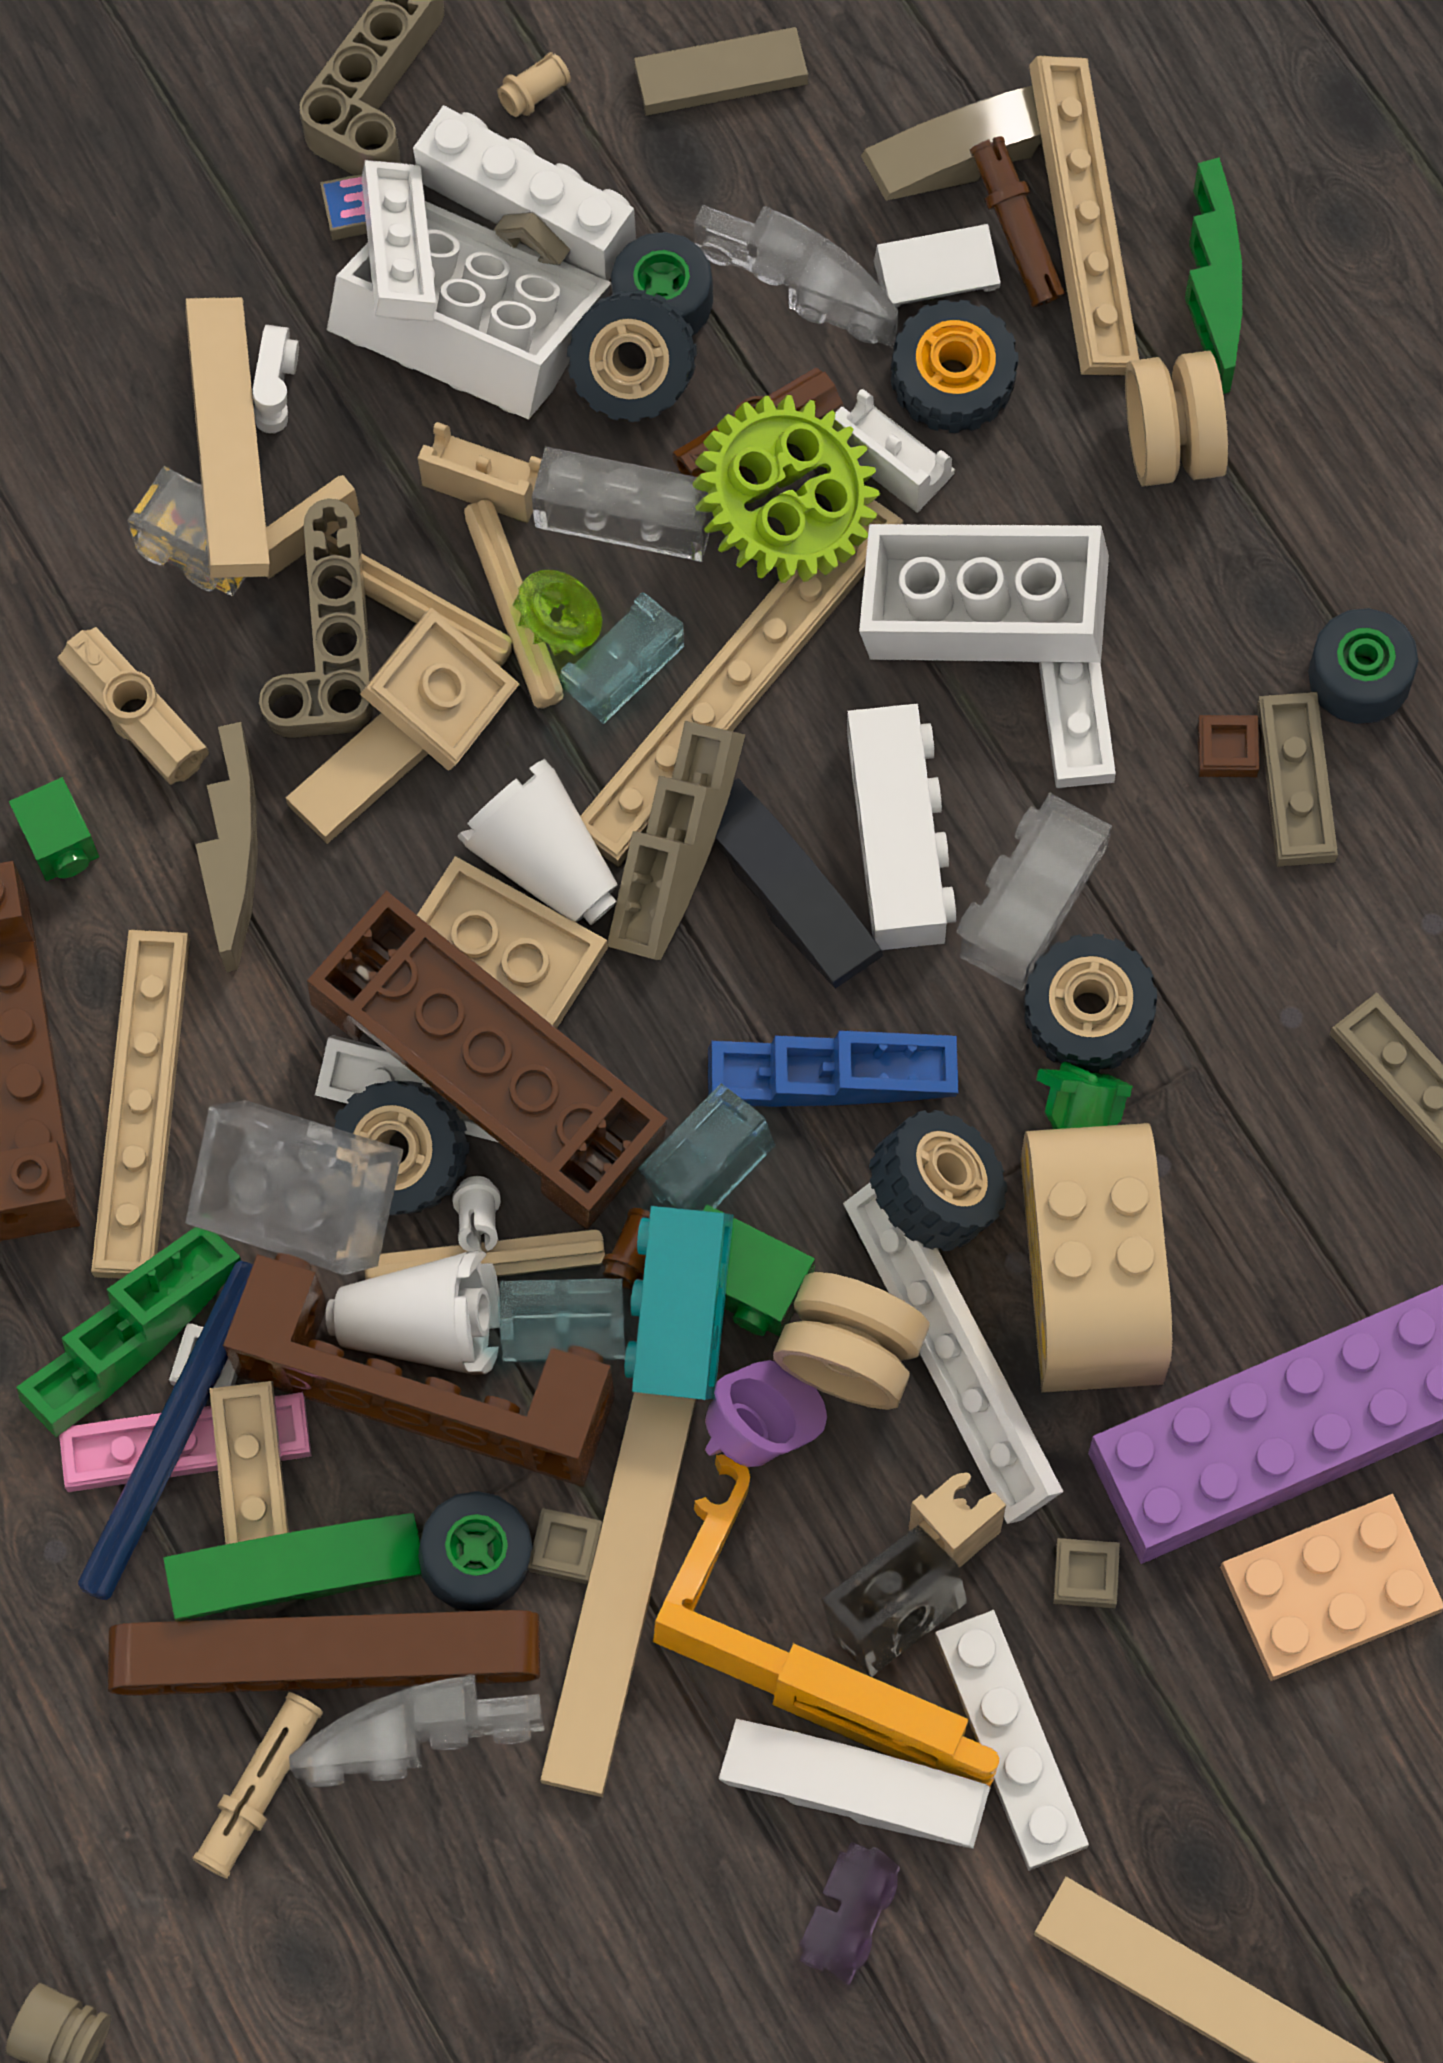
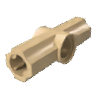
(154, 727)

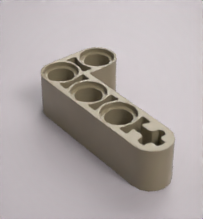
(357, 103)
(327, 619)

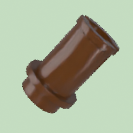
(625, 1260)

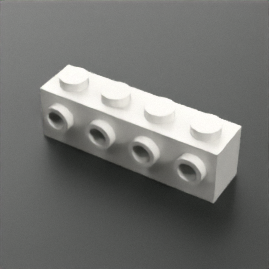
(507, 177)

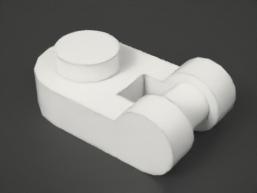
(276, 357)

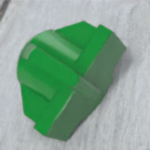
(1083, 1097)

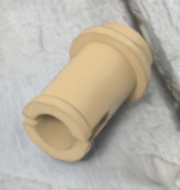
(534, 84)

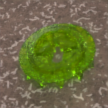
(580, 618)

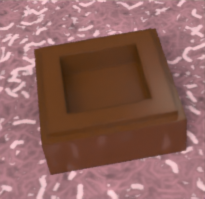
(1228, 746)

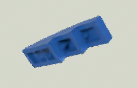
(836, 1070)

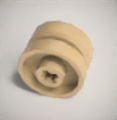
(1176, 418)
(851, 1340)

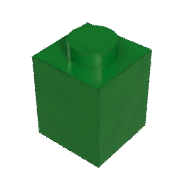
(55, 830)

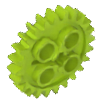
(759, 442)

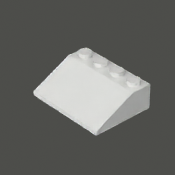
(496, 317)

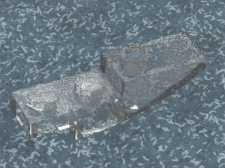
(820, 275)
(388, 1731)

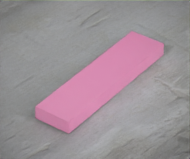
(108, 1450)

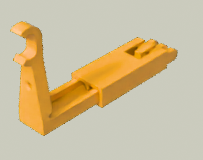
(803, 1679)

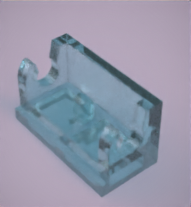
(624, 658)
(708, 1152)
(561, 1315)

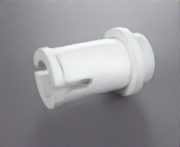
(476, 1204)

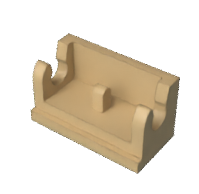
(478, 474)
(952, 1522)

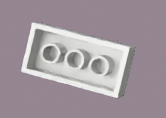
(984, 593)

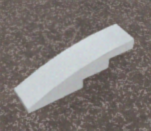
(854, 1783)

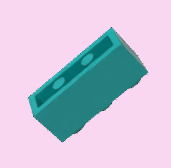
(679, 1302)

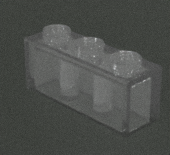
(620, 504)
(1033, 890)

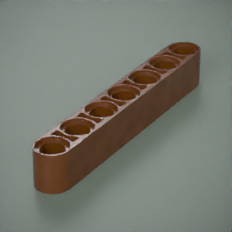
(322, 1652)

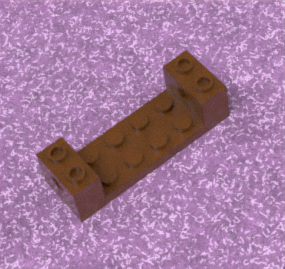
(488, 1057)
(34, 1150)
(276, 1342)

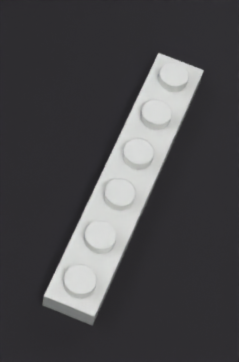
(960, 1363)

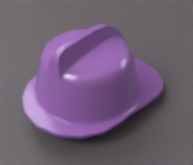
(762, 1414)

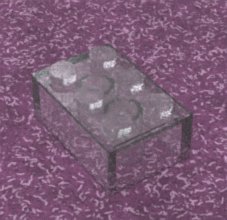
(294, 1186)

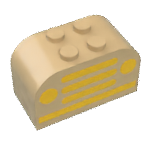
(1097, 1257)

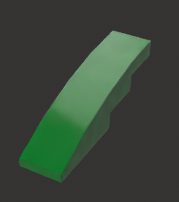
(1216, 286)
(119, 1340)
(293, 1566)

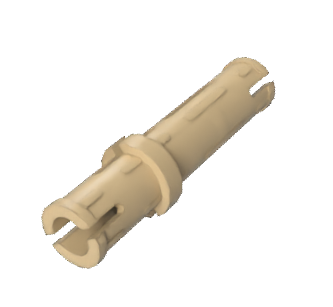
(245, 1807)

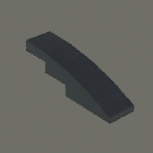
(793, 889)

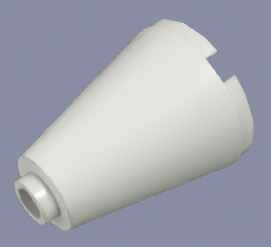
(543, 846)
(423, 1314)

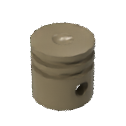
(56, 2029)

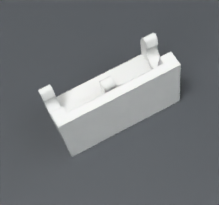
(937, 265)
(900, 459)

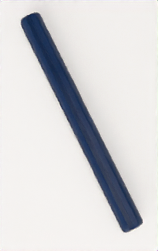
(164, 1444)

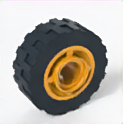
(960, 334)

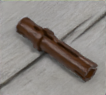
(1017, 221)

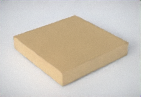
(439, 689)

